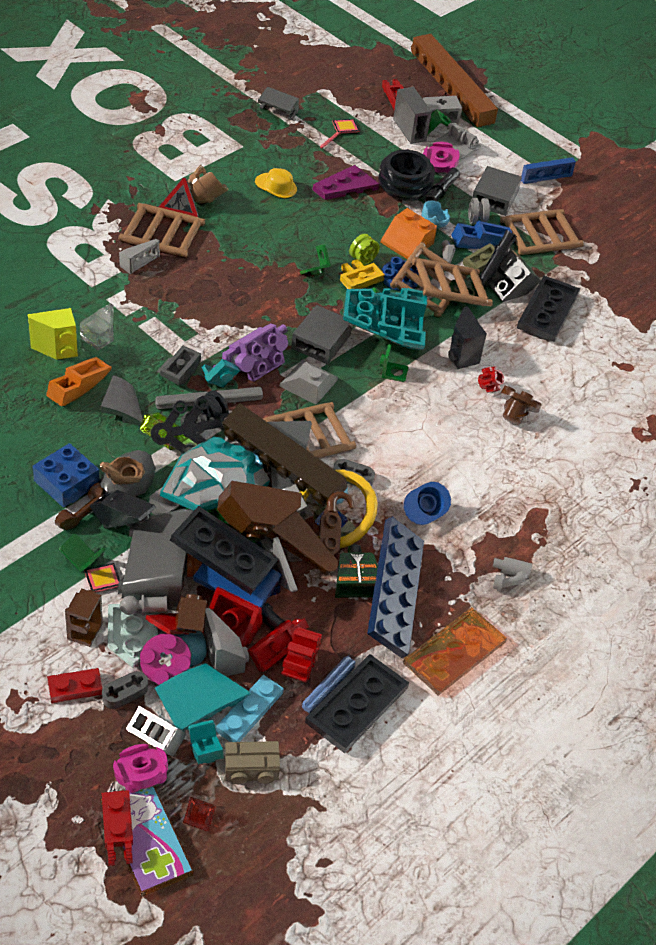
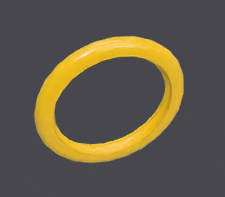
(371, 507)

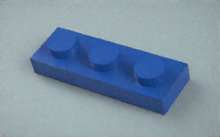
(548, 170)

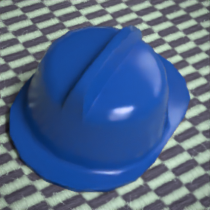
(427, 503)

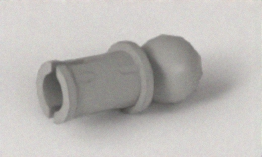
(130, 605)

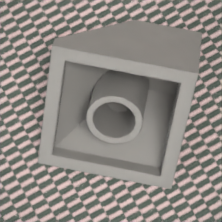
(309, 382)
(223, 646)

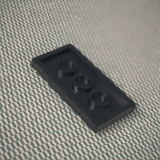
(548, 308)
(224, 550)
(357, 703)

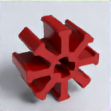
(301, 654)

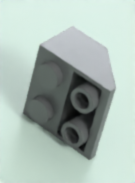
(513, 278)

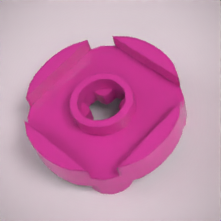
(445, 149)
(169, 645)
(153, 770)

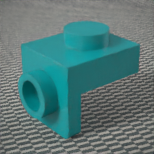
(221, 373)
(205, 742)

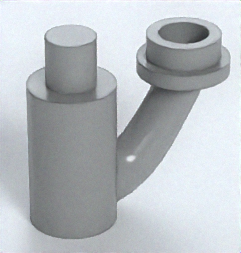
(518, 569)

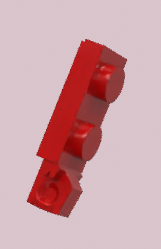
(275, 644)

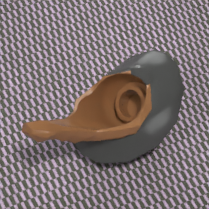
(128, 473)

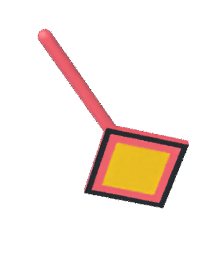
(342, 126)
(102, 577)

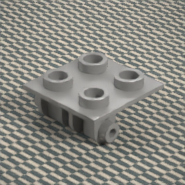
(460, 139)

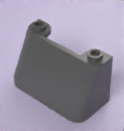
(154, 562)

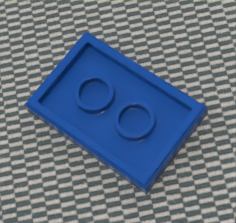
(212, 580)

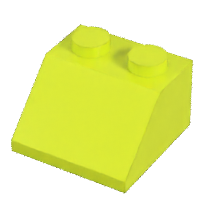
(53, 333)

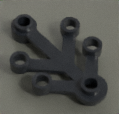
(187, 428)

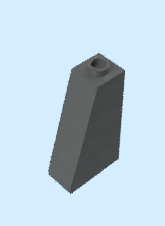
(297, 431)

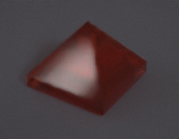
(199, 814)

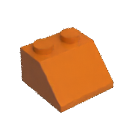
(408, 232)

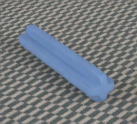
(331, 681)

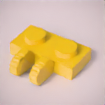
(360, 275)

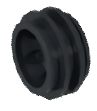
(406, 175)

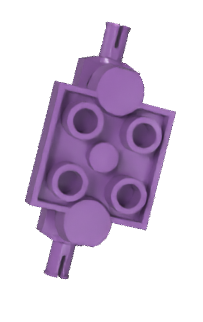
(258, 351)

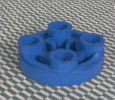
(392, 268)

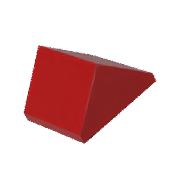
(237, 614)

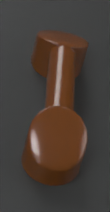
(67, 520)

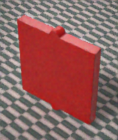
(165, 622)

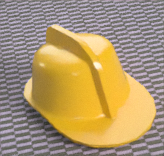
(277, 182)

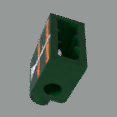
(356, 574)

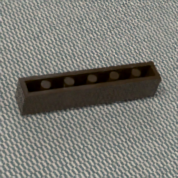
(283, 454)

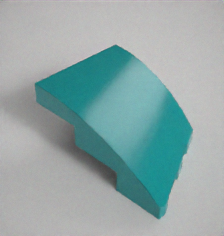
(198, 695)

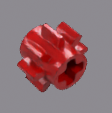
(491, 379)

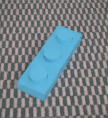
(250, 710)

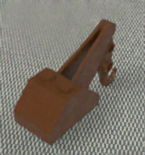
(273, 513)

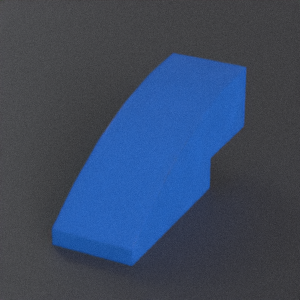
(479, 235)

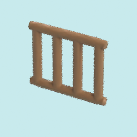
(160, 213)
(542, 216)
(405, 271)
(457, 271)
(309, 413)

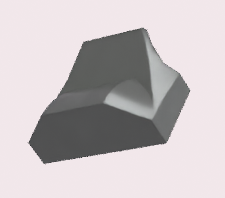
(181, 365)

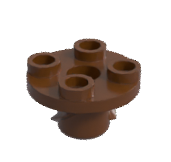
(518, 405)

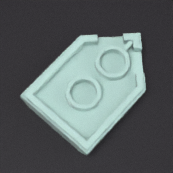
(128, 633)

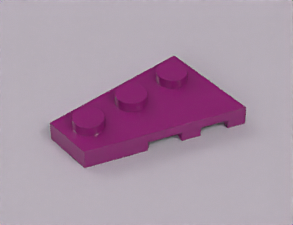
(343, 182)

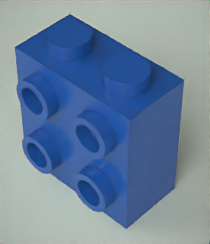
(66, 475)

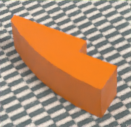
(77, 381)

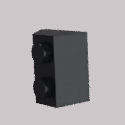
(467, 340)

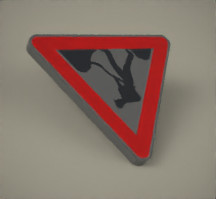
(180, 199)

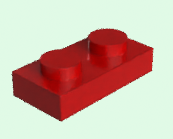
(74, 685)

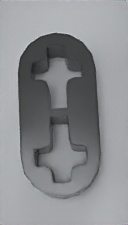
(357, 468)
(125, 690)

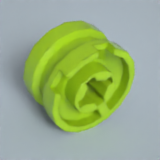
(364, 249)

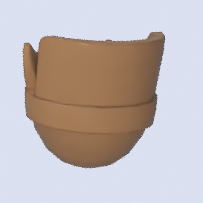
(205, 188)

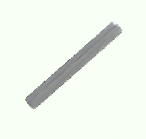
(230, 396)

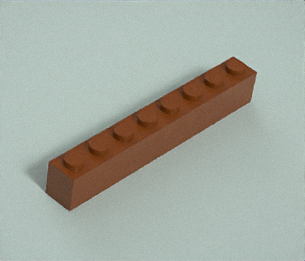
(454, 80)

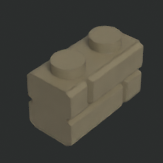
(252, 762)

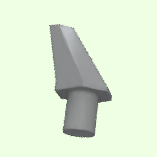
(448, 251)

